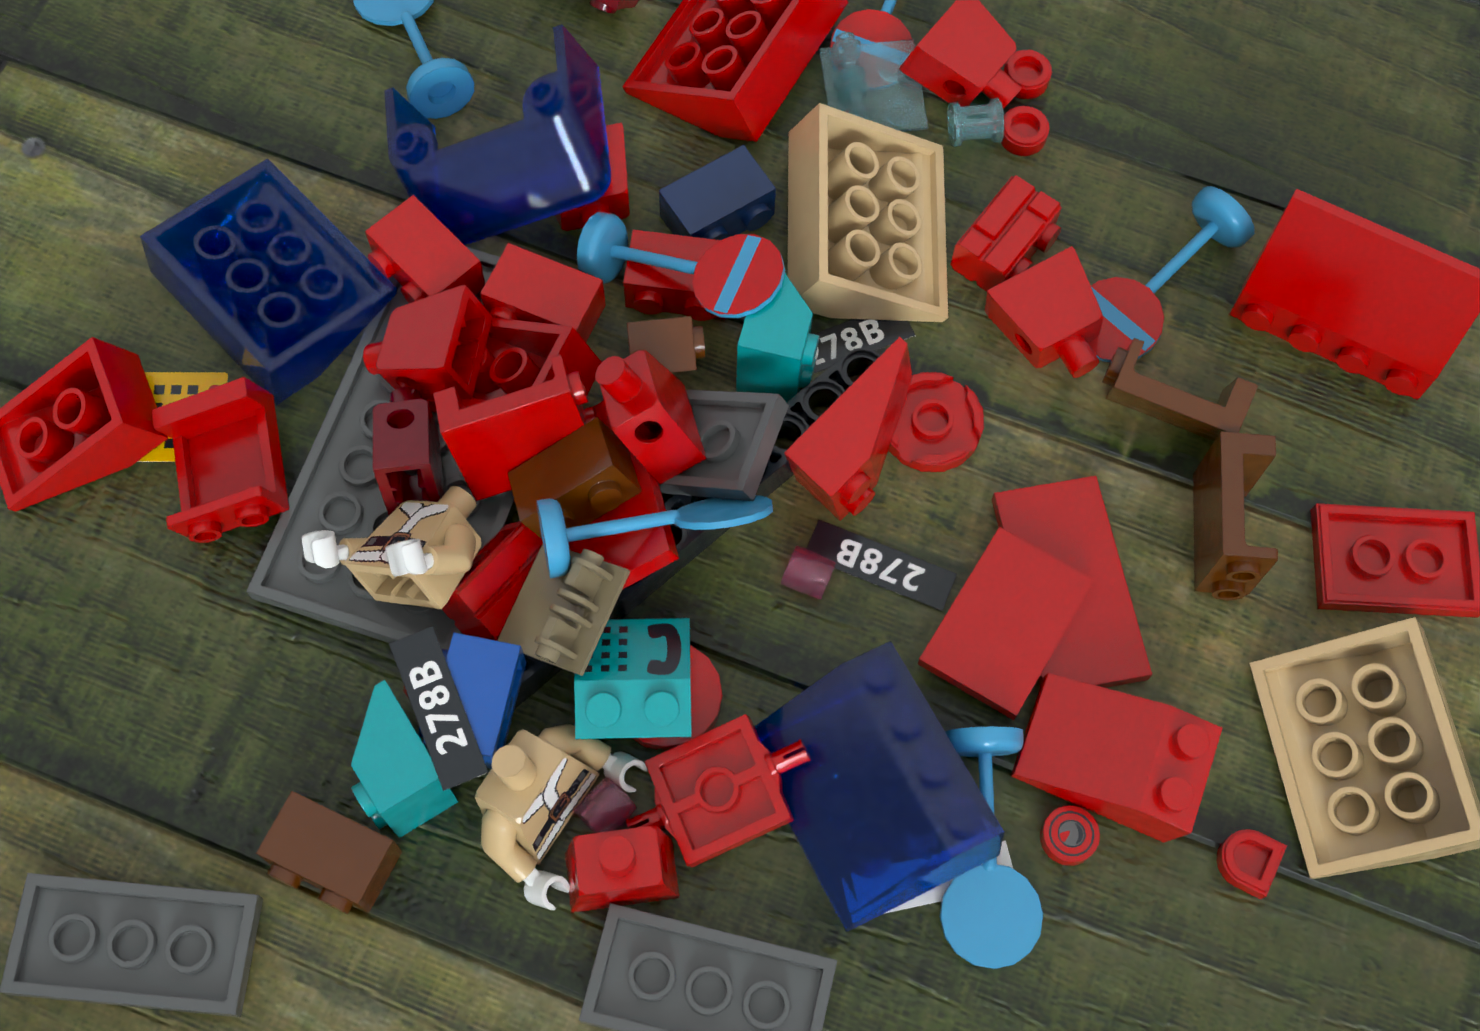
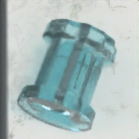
(975, 122)

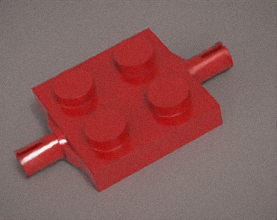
(720, 790)

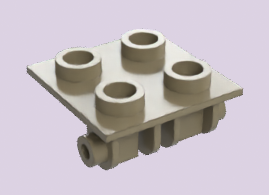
(565, 615)

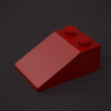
(521, 355)
(76, 424)
(849, 442)
(1118, 755)

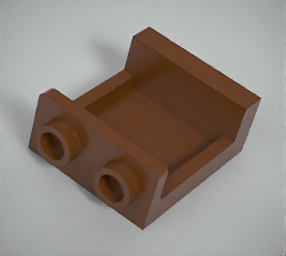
(1174, 404)
(1220, 483)

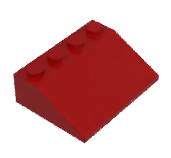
(731, 61)
(1359, 295)

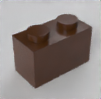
(668, 340)
(583, 472)
(329, 853)

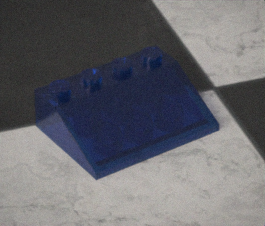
(268, 278)
(885, 792)

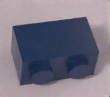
(719, 198)

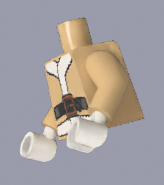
(412, 555)
(534, 795)

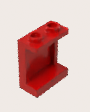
(512, 428)
(224, 459)

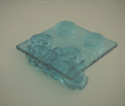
(870, 84)

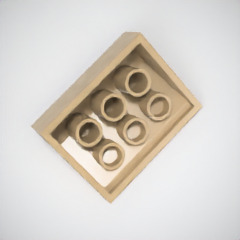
(866, 219)
(1368, 751)

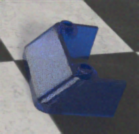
(517, 171)

